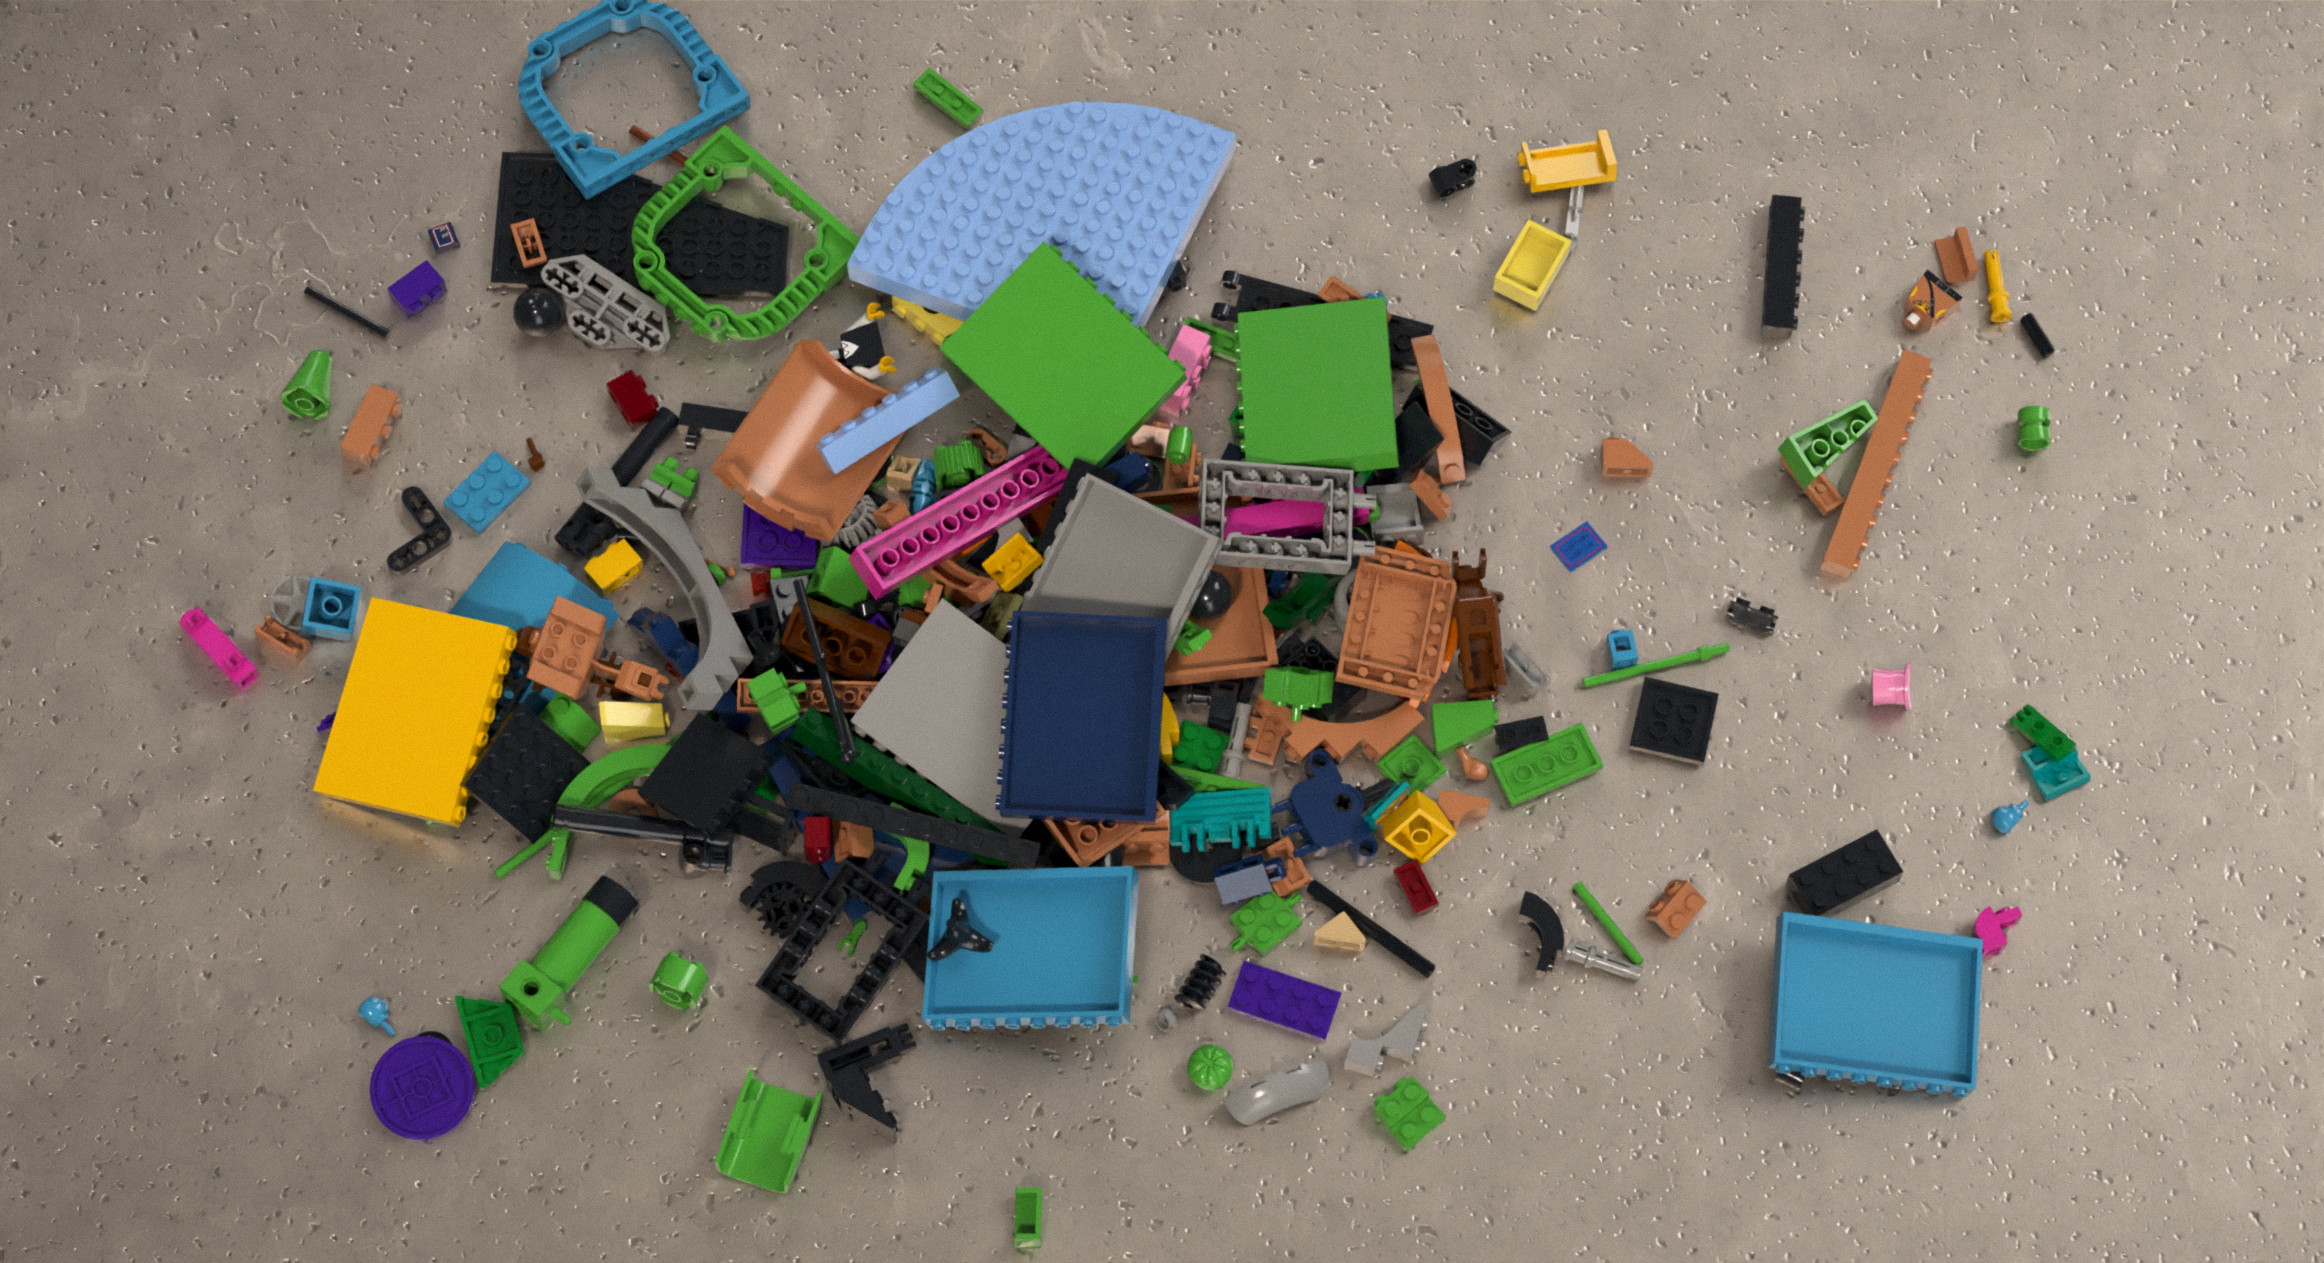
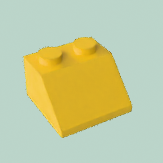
(1418, 828)

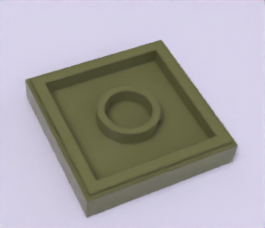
(999, 611)

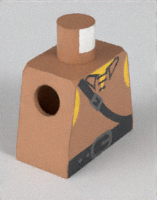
(1930, 302)

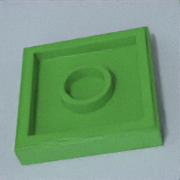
(1412, 764)

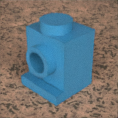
(1624, 640)

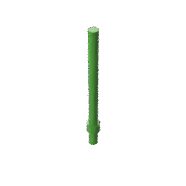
(1703, 653)

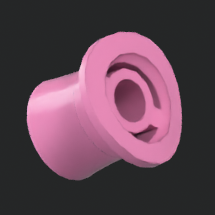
(1891, 686)

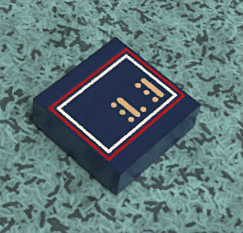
(443, 237)

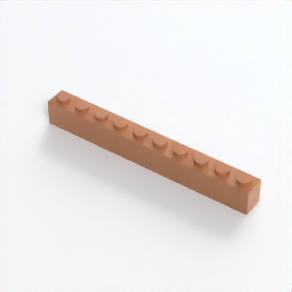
(1876, 463)

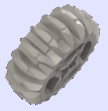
(858, 526)

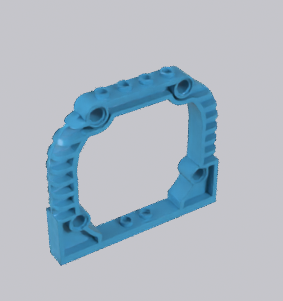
(601, 168)

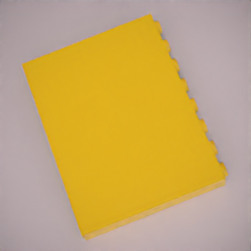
(415, 711)

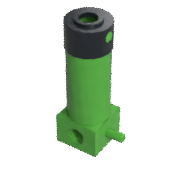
(540, 986)

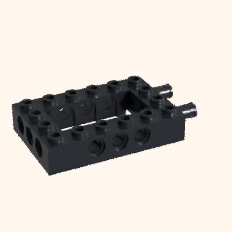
(843, 885)

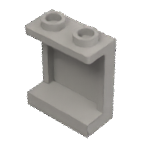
(1397, 516)

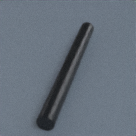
(347, 311)

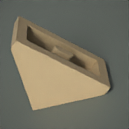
(902, 473)
(1340, 933)

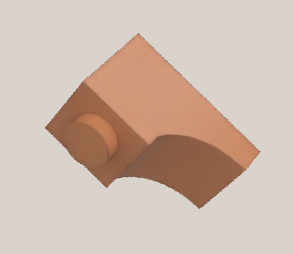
(1460, 807)

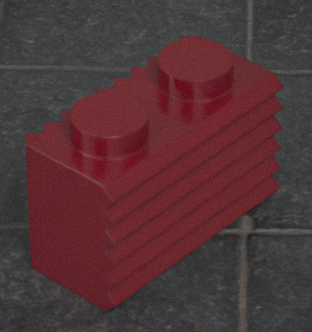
(632, 400)
(817, 839)

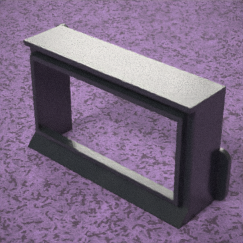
(763, 830)

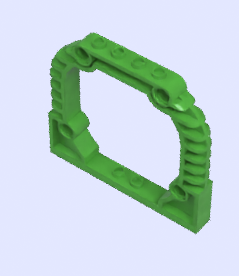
(733, 158)

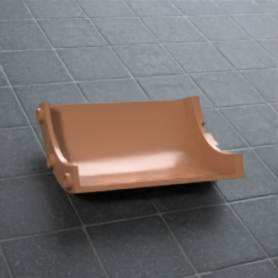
(774, 451)

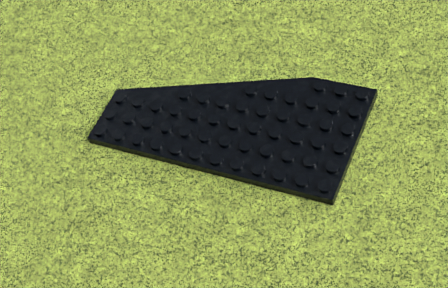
(729, 247)

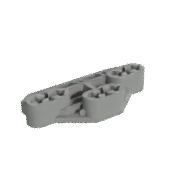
(602, 308)

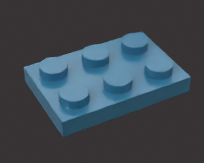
(487, 492)

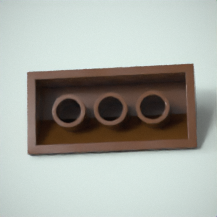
(850, 644)

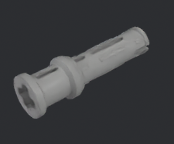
(1233, 754)
(1591, 957)

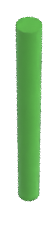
(1608, 923)

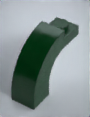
(1301, 600)

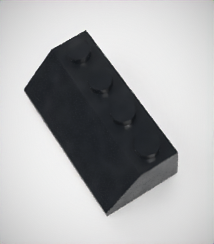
(1478, 432)

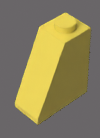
(632, 721)

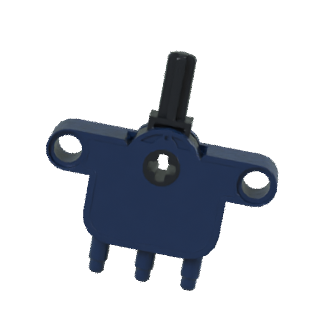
(1318, 818)

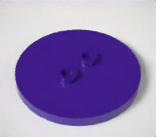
(422, 1088)

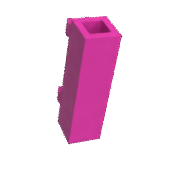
(218, 648)

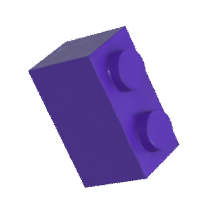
(417, 289)

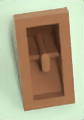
(529, 229)

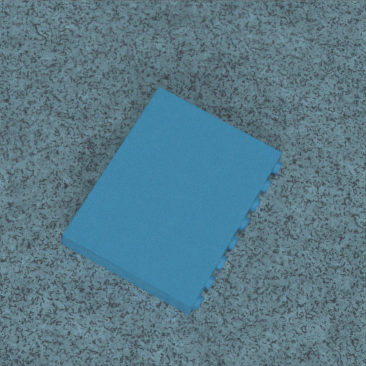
(1055, 954)
(1875, 1004)

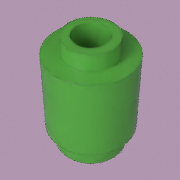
(1179, 445)

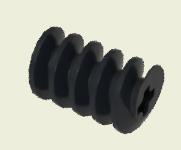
(1200, 983)

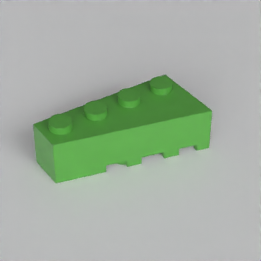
(1822, 443)

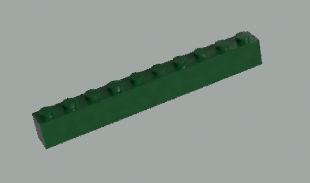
(888, 777)

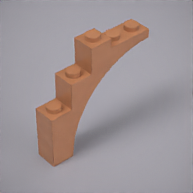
(1339, 740)

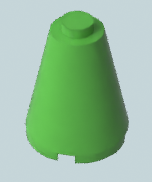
(310, 387)

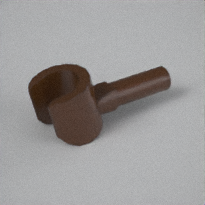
(536, 461)

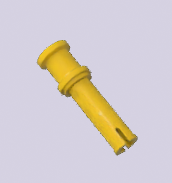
(1998, 296)

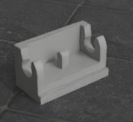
(1524, 670)

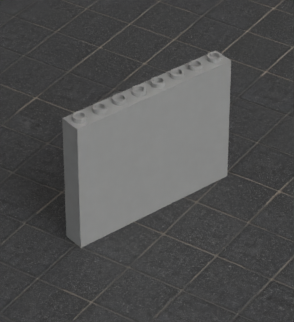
(1123, 560)
(945, 711)

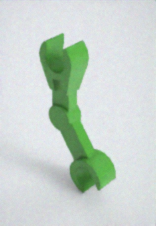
(853, 938)

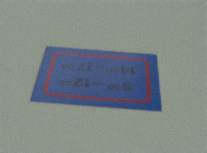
(1578, 546)

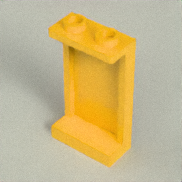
(1568, 164)

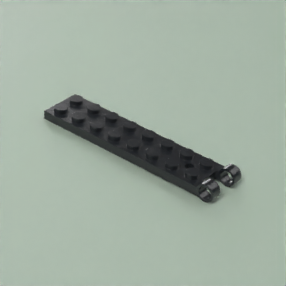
(1278, 296)

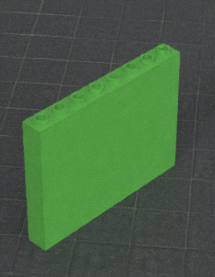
(1064, 360)
(1317, 386)

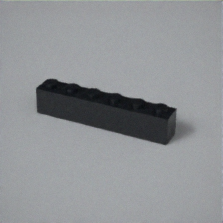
(1781, 267)

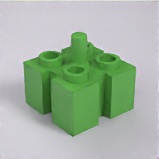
(1298, 687)
(776, 700)

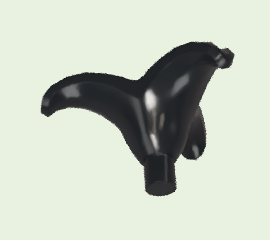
(959, 935)

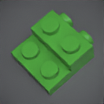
(1408, 1113)

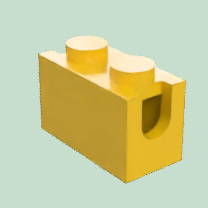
(613, 568)

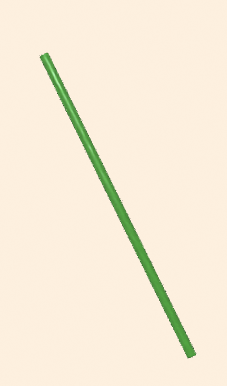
(547, 837)

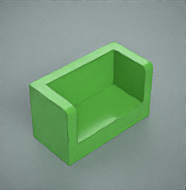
(1028, 1217)

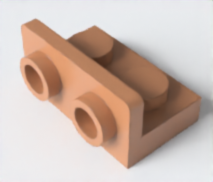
(1150, 439)
(1147, 849)

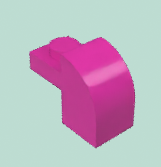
(1990, 926)

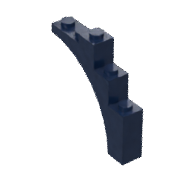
(682, 655)

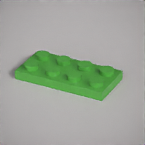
(1546, 765)

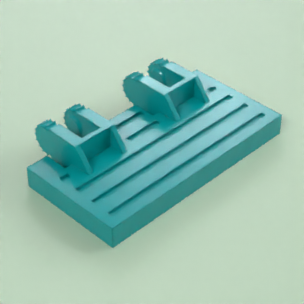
(1223, 817)

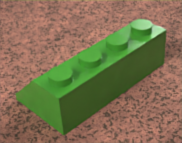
(570, 722)

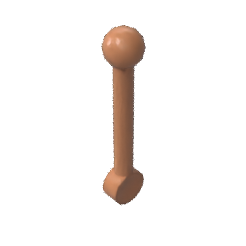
(730, 571)

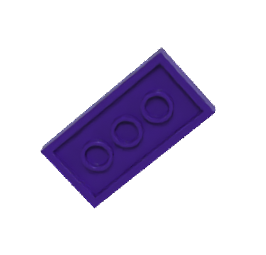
(1284, 1001)

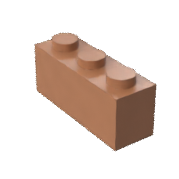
(371, 425)

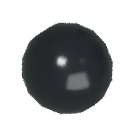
(538, 312)
(1213, 598)

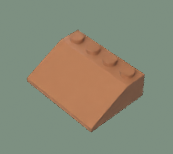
(1092, 840)

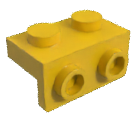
(1012, 563)

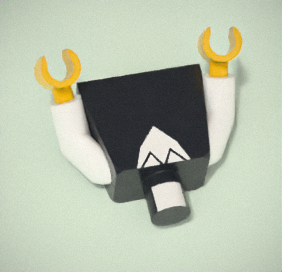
(863, 347)

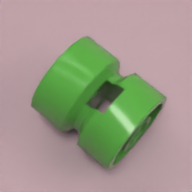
(2034, 430)

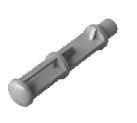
(1573, 214)

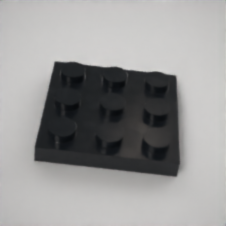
(1673, 721)

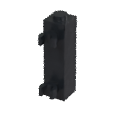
(708, 423)

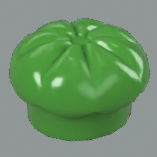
(1210, 1067)

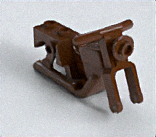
(1478, 630)

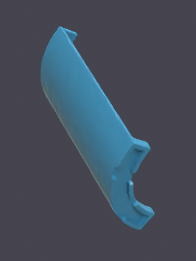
(519, 592)

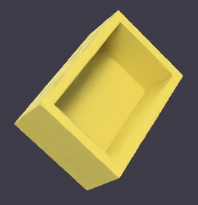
(1532, 265)

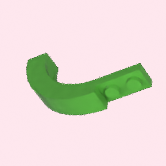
(594, 779)

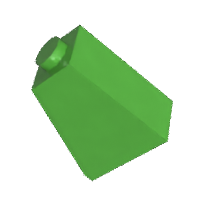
(1460, 724)

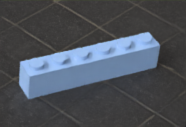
(887, 419)

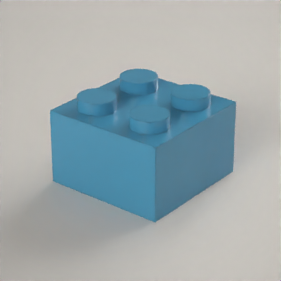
(330, 609)

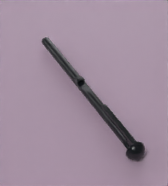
(848, 753)

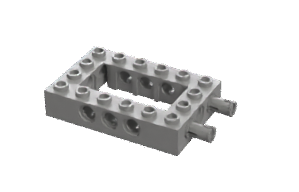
(1284, 482)

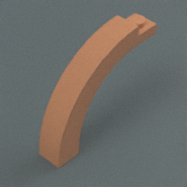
(1439, 407)
(956, 582)

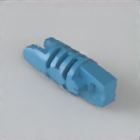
(922, 487)

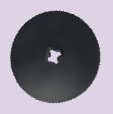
(1199, 865)

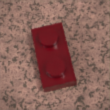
(1416, 887)

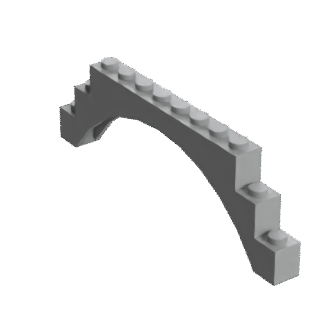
(722, 648)

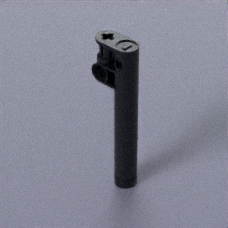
(590, 526)
(710, 854)

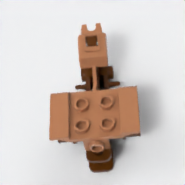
(568, 654)

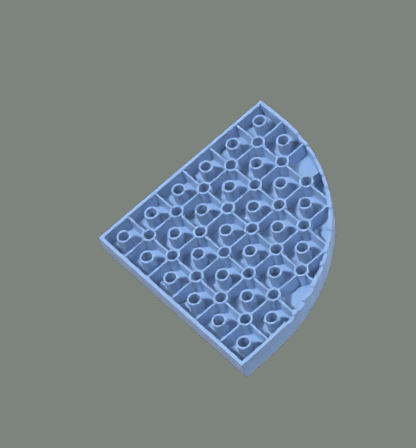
(1093, 178)

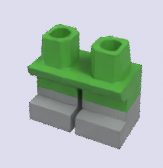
(670, 488)

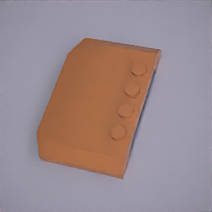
(1397, 623)

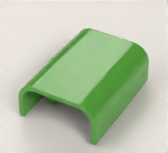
(767, 1135)

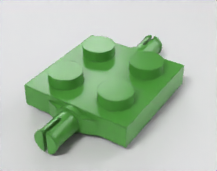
(1265, 922)

